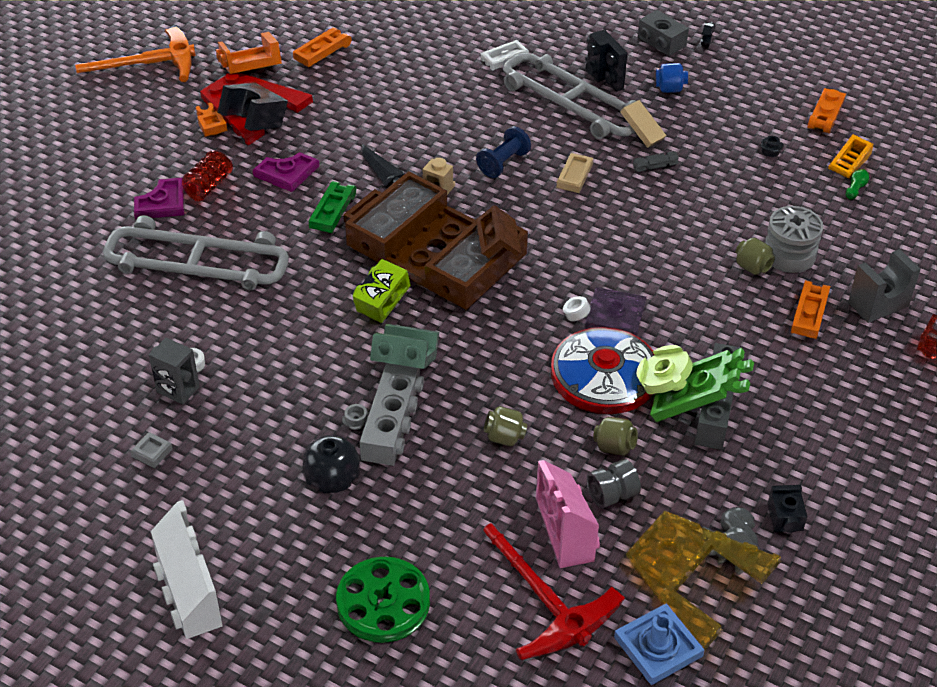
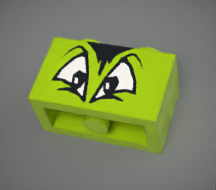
(381, 290)

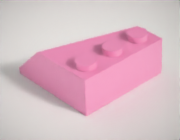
(566, 516)

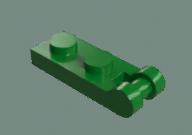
(332, 207)

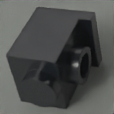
(787, 508)

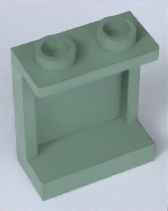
(405, 346)

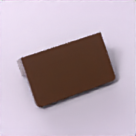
(497, 231)

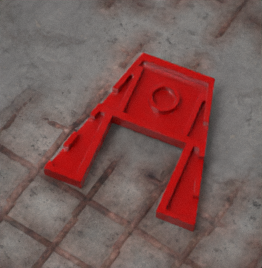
(211, 94)

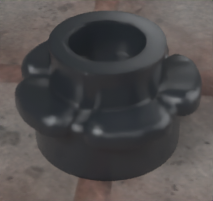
(771, 146)

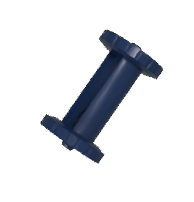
(491, 161)

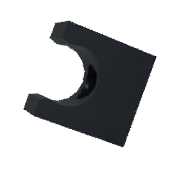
(255, 103)

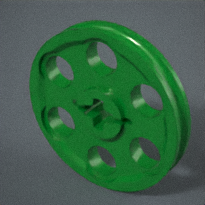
(388, 609)

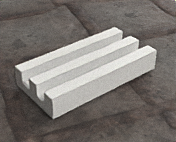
(498, 56)

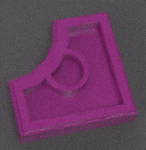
(286, 172)
(162, 201)

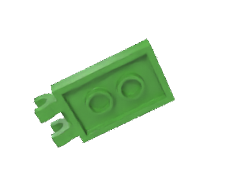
(706, 384)

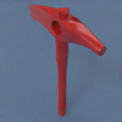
(571, 624)

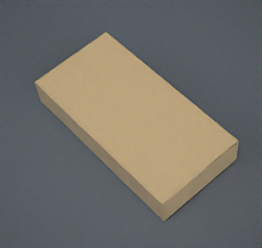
(643, 123)
(574, 173)

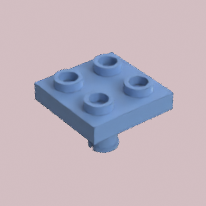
(659, 644)

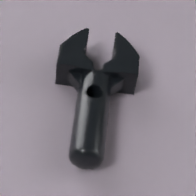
(707, 33)

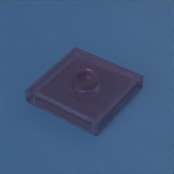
(616, 310)

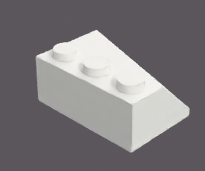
(184, 574)

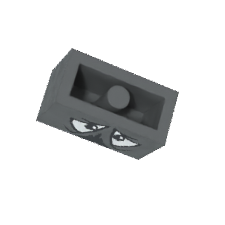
(174, 370)

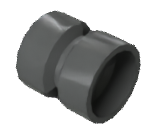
(617, 482)

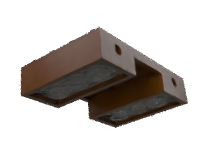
(415, 214)

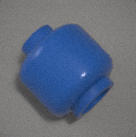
(671, 77)

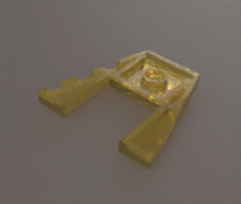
(675, 549)

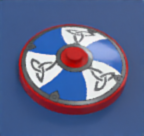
(599, 370)

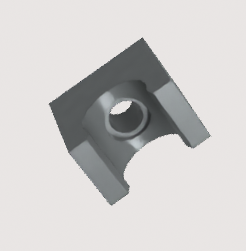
(886, 292)

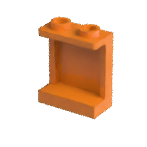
(250, 58)

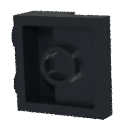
(606, 59)

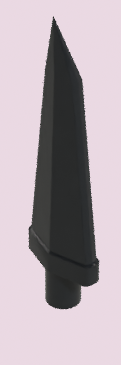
(385, 171)

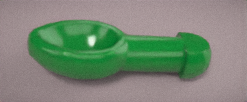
(858, 179)

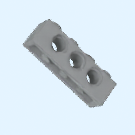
(390, 414)

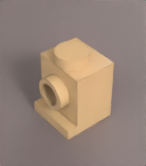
(439, 171)

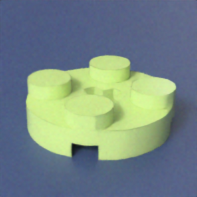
(657, 378)

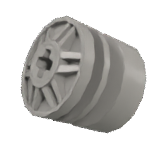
(794, 238)

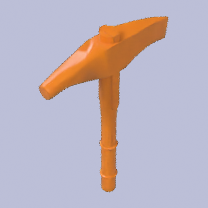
(178, 51)

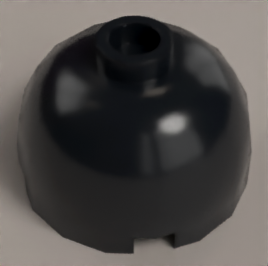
(331, 464)

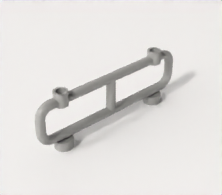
(599, 127)
(144, 228)

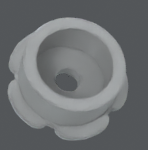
(355, 416)

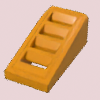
(857, 144)

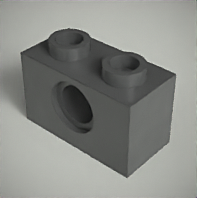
(663, 32)

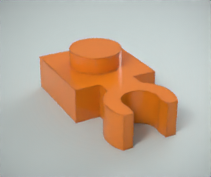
(210, 121)

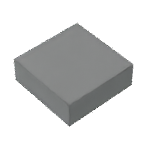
(151, 450)

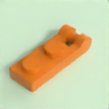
(321, 47)
(827, 110)
(810, 310)

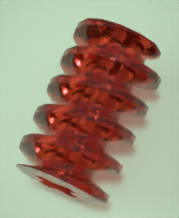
(206, 175)

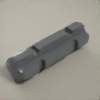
(655, 161)

